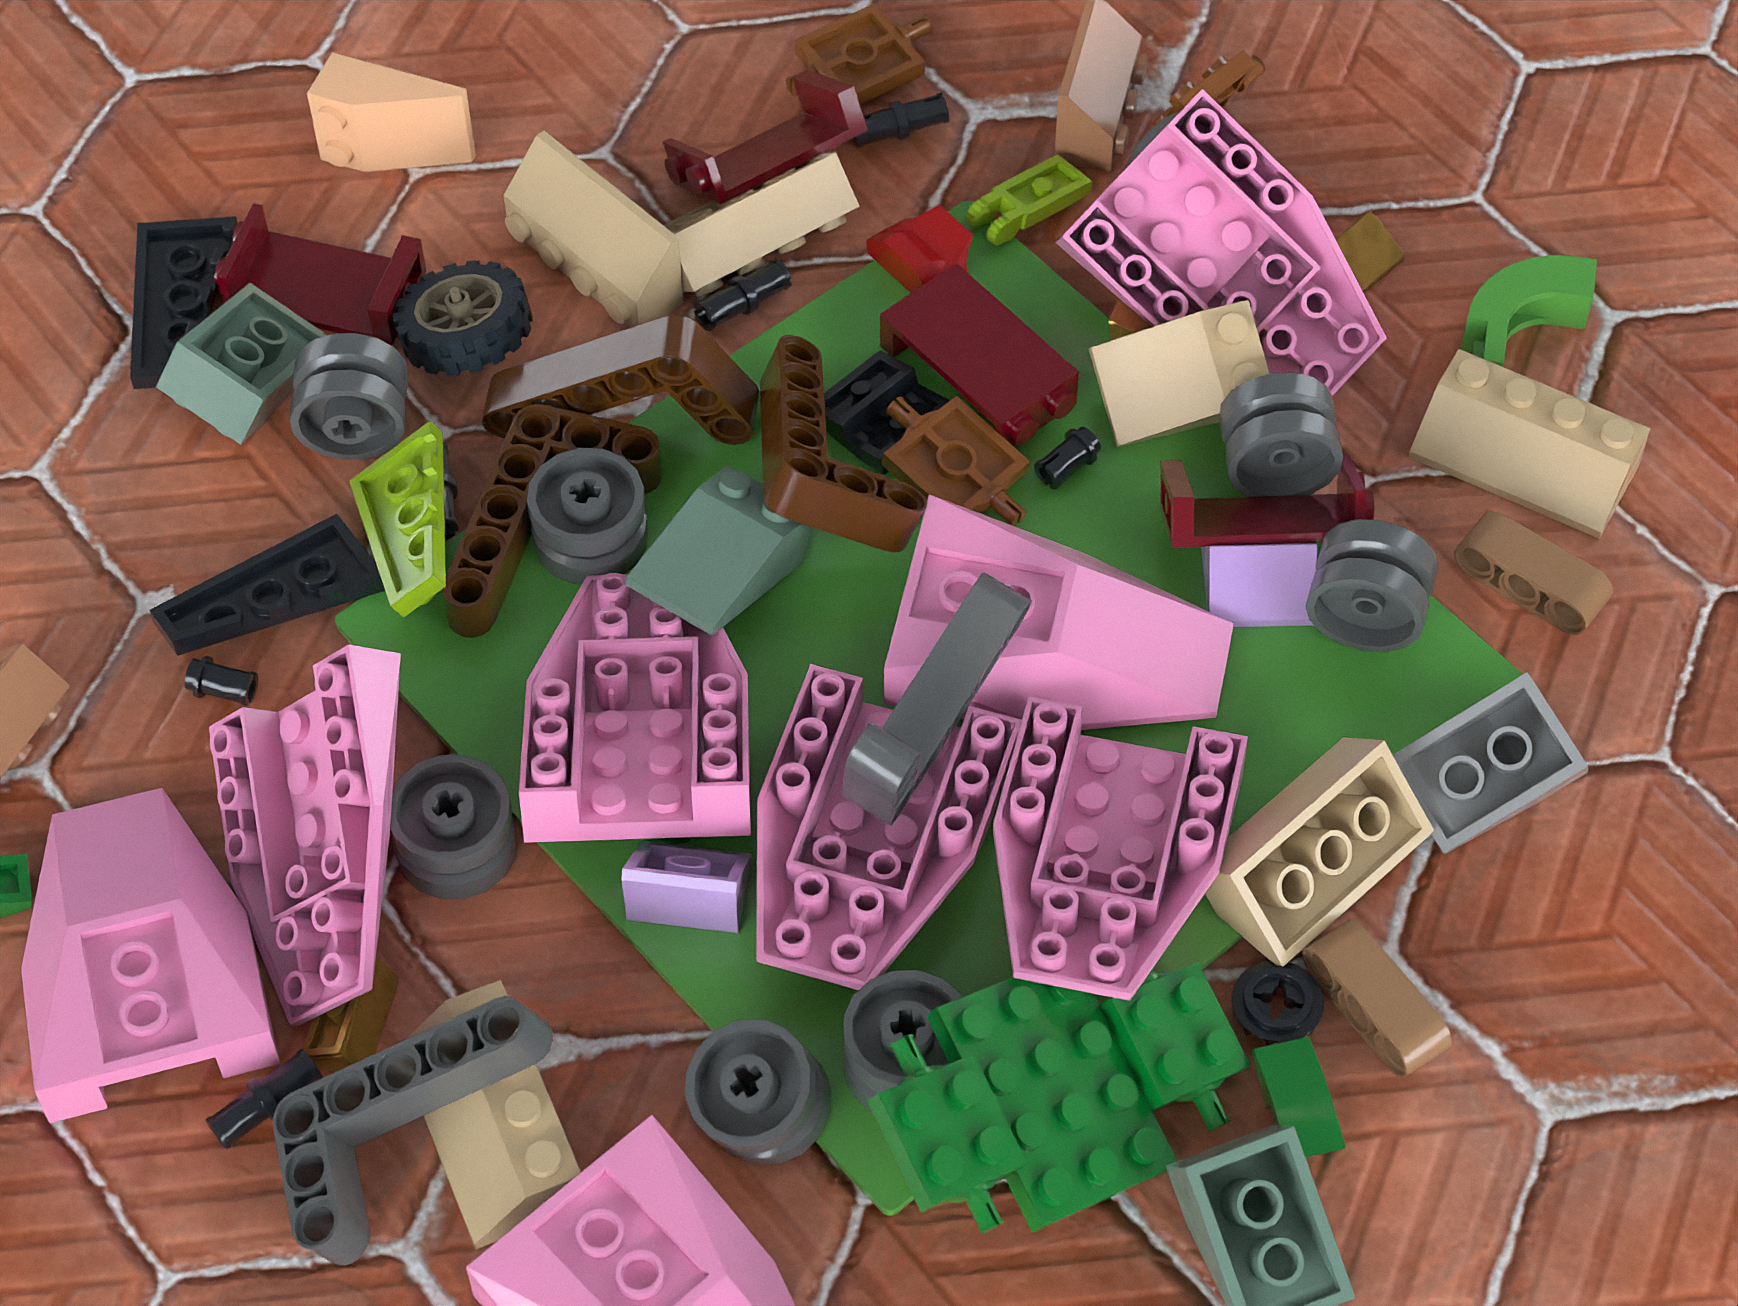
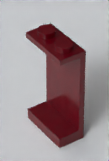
(828, 119)
(320, 281)
(983, 353)
(1260, 518)

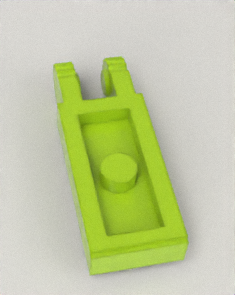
(1028, 198)

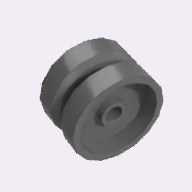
(349, 396)
(1280, 436)
(587, 514)
(1372, 585)
(452, 826)
(880, 1015)
(758, 1092)

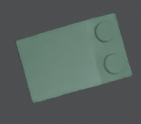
(238, 363)
(719, 553)
(1261, 1222)

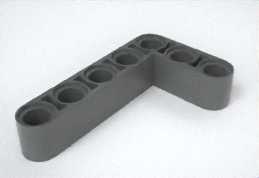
(894, 759)
(333, 1115)

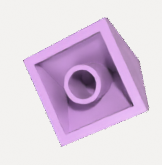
(1259, 583)
(686, 886)

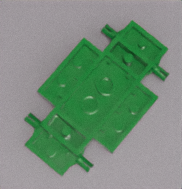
(1054, 1093)

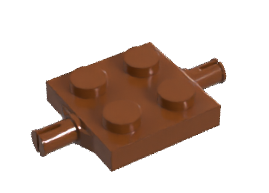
(864, 52)
(1220, 82)
(956, 458)

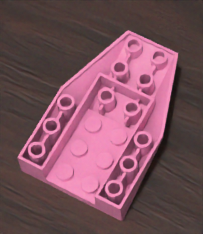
(1222, 223)
(1086, 639)
(634, 725)
(311, 826)
(1107, 847)
(836, 881)
(136, 957)
(631, 1234)

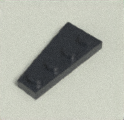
(173, 287)
(278, 585)

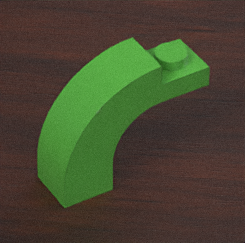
(1525, 295)

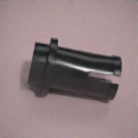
(1076, 450)
(220, 681)

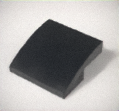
(859, 405)

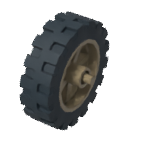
(463, 317)

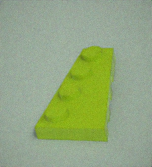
(405, 518)

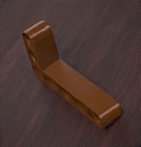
(630, 365)
(800, 476)
(501, 517)

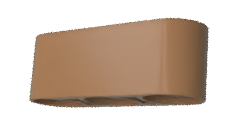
(1533, 572)
(1377, 998)

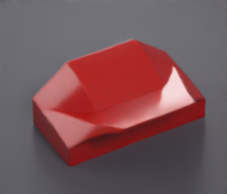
(921, 247)

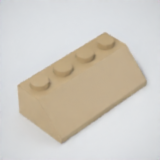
(763, 219)
(594, 234)
(1529, 443)
(1317, 848)
(500, 1142)

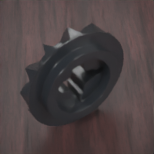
(1300, 994)

